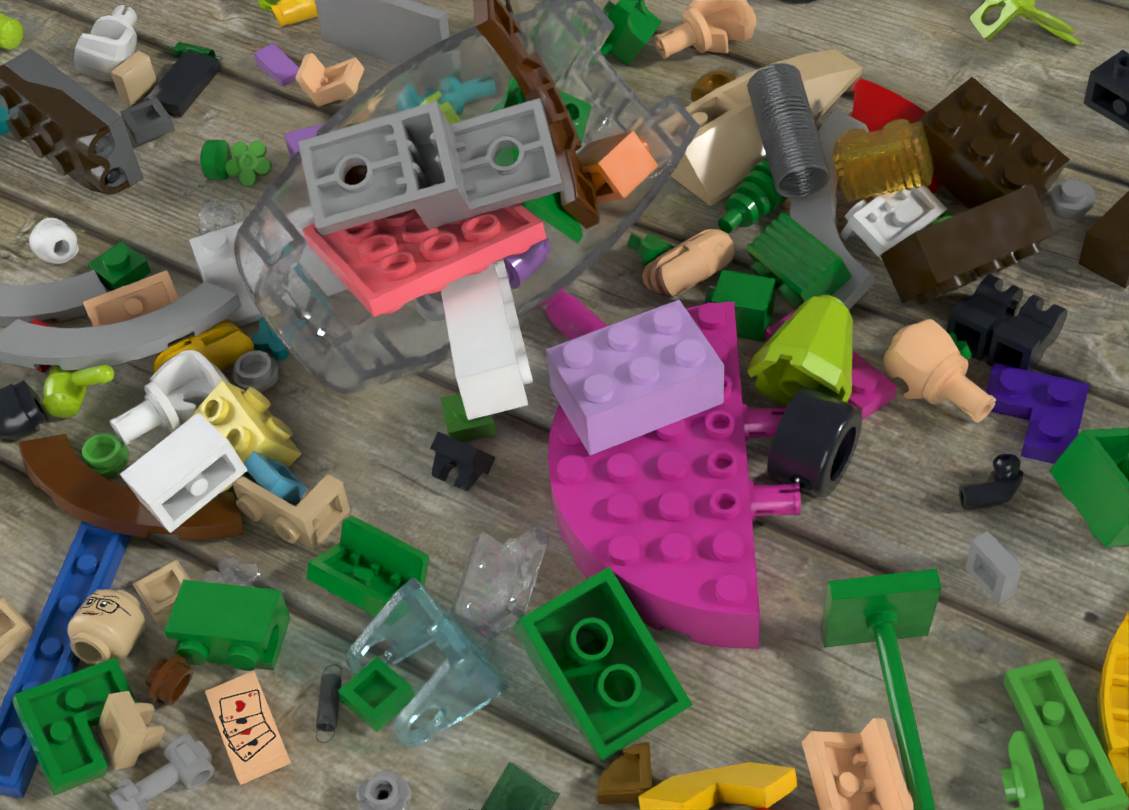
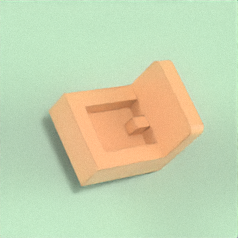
(329, 83)

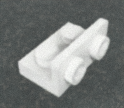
(892, 217)

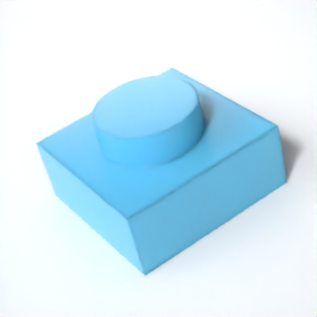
(275, 477)

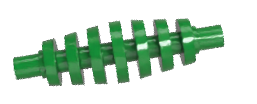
(751, 199)

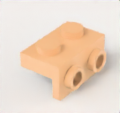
(131, 300)
(857, 769)

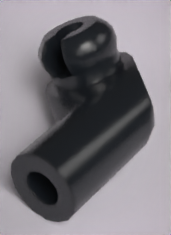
(998, 487)

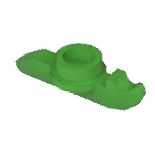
(1021, 778)

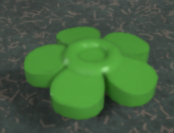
(248, 162)

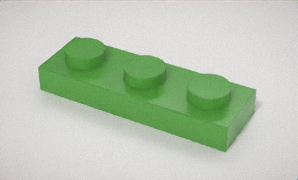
(1064, 738)

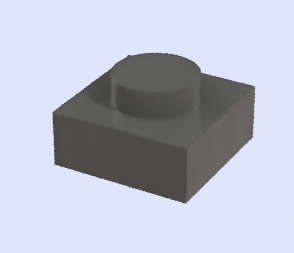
(147, 121)

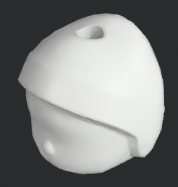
(53, 241)

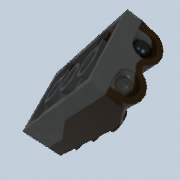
(67, 125)

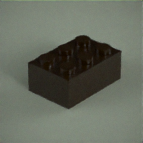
(987, 148)
(968, 246)

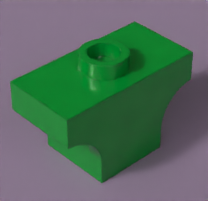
(631, 29)

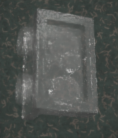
(498, 581)

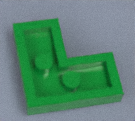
(59, 723)

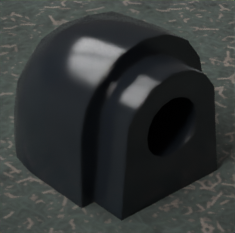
(20, 411)

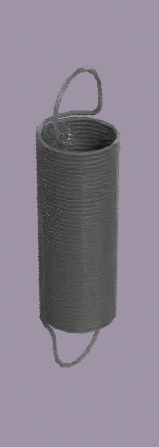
(328, 703)

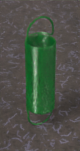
(181, 47)

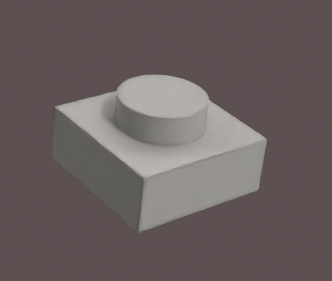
(993, 567)

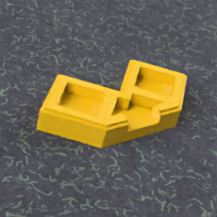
(736, 784)

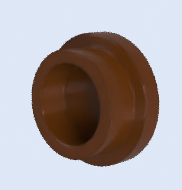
(168, 680)

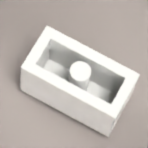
(184, 472)

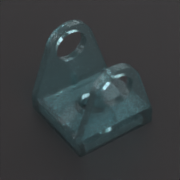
(458, 686)

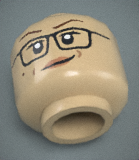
(106, 626)

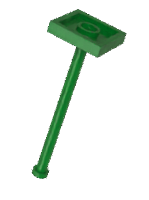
(881, 612)

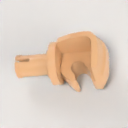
(709, 27)
(934, 369)

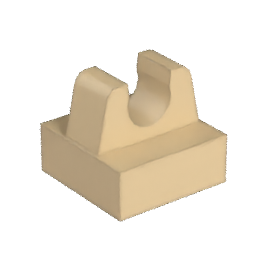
(124, 730)

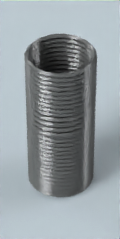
(788, 131)

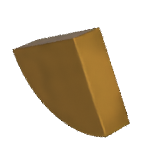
(626, 776)

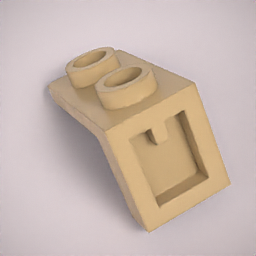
(308, 522)

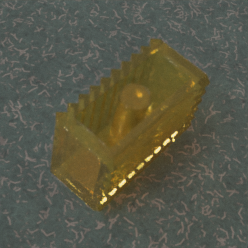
(883, 160)

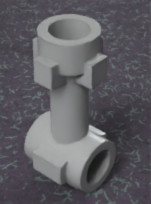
(186, 762)

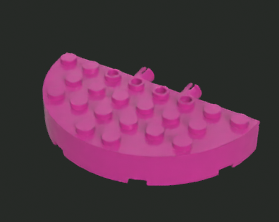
(676, 507)

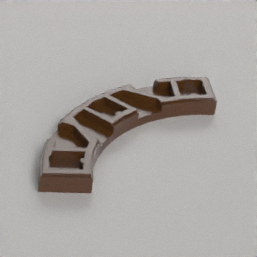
(535, 82)
(112, 506)

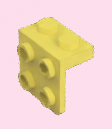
(248, 423)

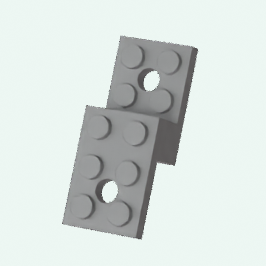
(429, 166)

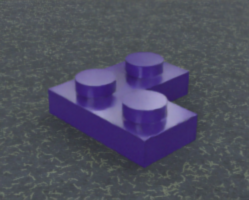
(1047, 401)

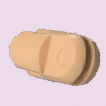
(689, 263)

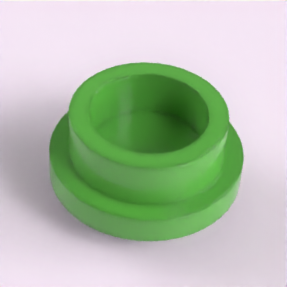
(105, 454)

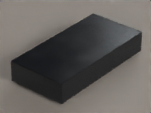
(185, 82)

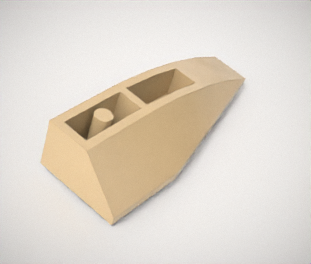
(729, 135)

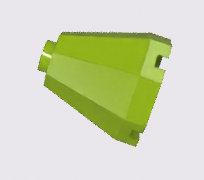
(809, 352)

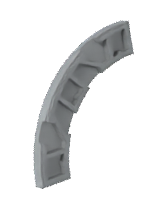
(818, 211)
(49, 300)
(120, 342)

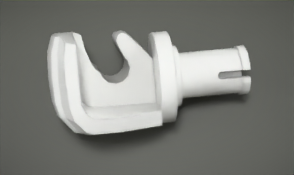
(108, 45)
(170, 396)

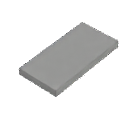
(382, 27)

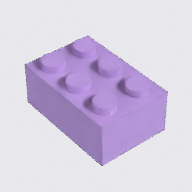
(635, 376)

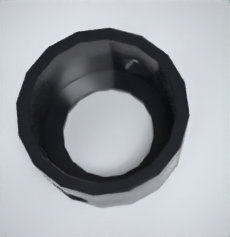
(814, 442)

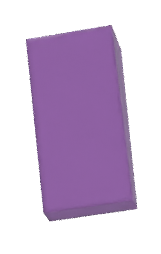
(276, 64)

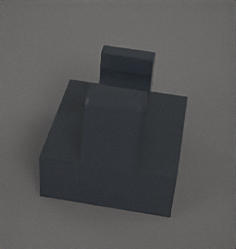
(454, 453)

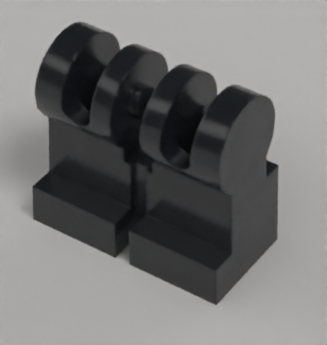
(990, 326)

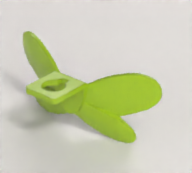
(1026, 10)

